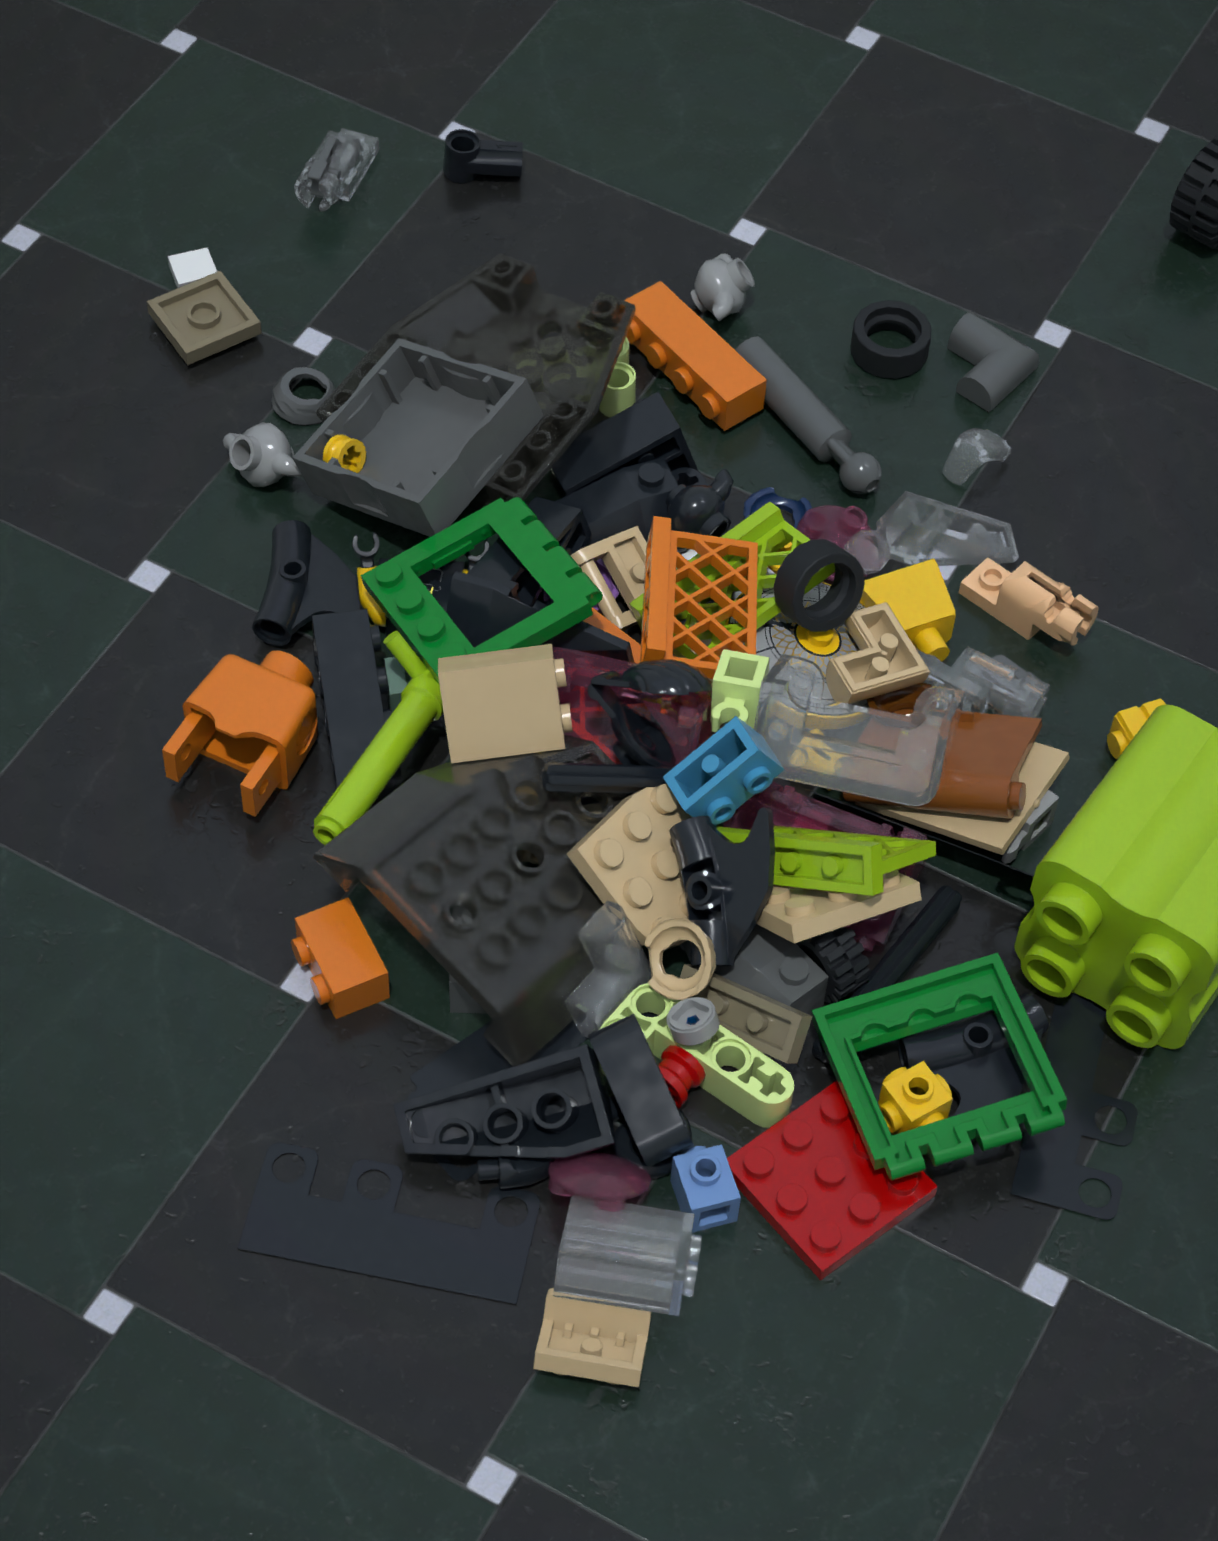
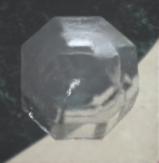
(869, 549)

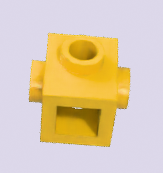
(914, 1098)

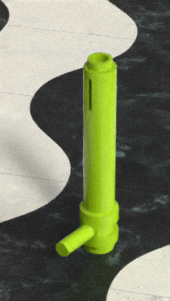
(381, 759)

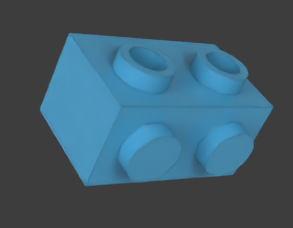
(724, 772)

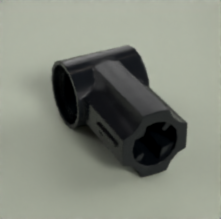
(469, 156)

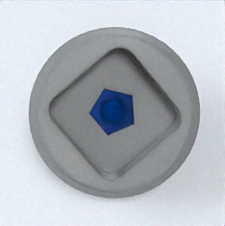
(693, 1021)

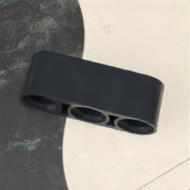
(640, 1090)

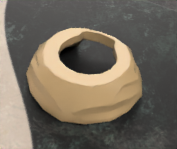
(661, 939)

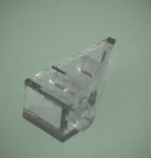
(951, 535)

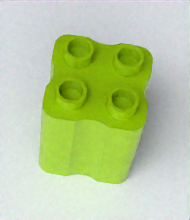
(1134, 888)

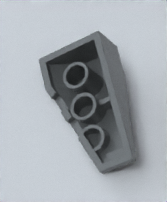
(776, 970)

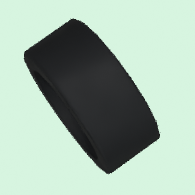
(888, 361)
(841, 597)

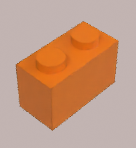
(341, 958)

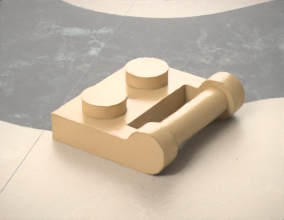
(625, 561)

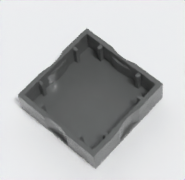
(428, 434)

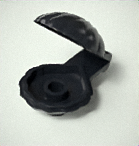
(637, 737)

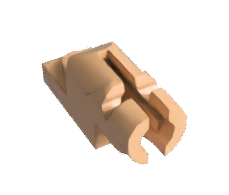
(1029, 601)

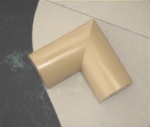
(882, 664)

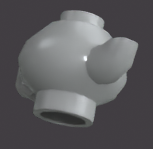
(722, 286)
(261, 454)

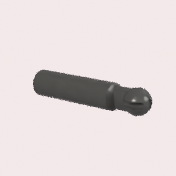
(810, 418)

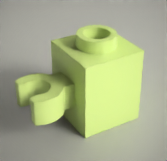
(737, 687)

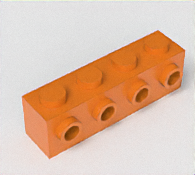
(695, 357)

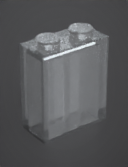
(627, 1257)

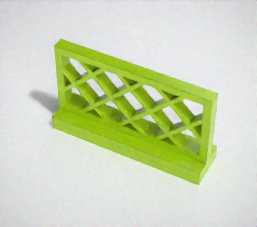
(771, 533)
(837, 859)

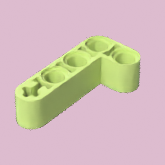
(758, 1089)

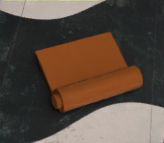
(981, 767)

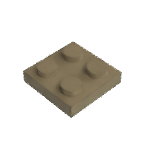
(204, 317)

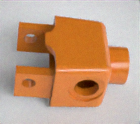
(250, 720)

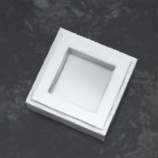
(191, 266)

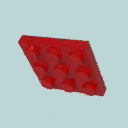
(820, 1185)

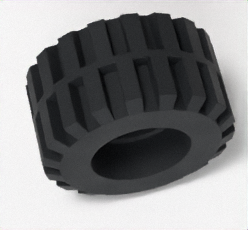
(1196, 198)

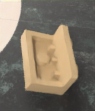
(592, 1340)

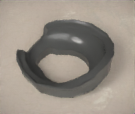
(296, 409)

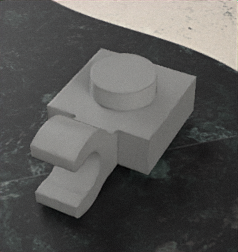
(1036, 824)

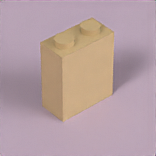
(503, 703)

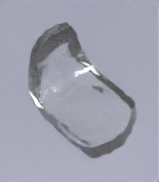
(971, 451)

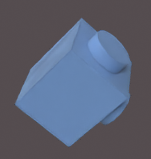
(705, 1186)

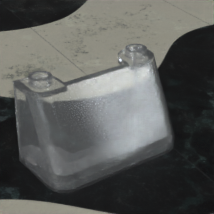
(855, 745)

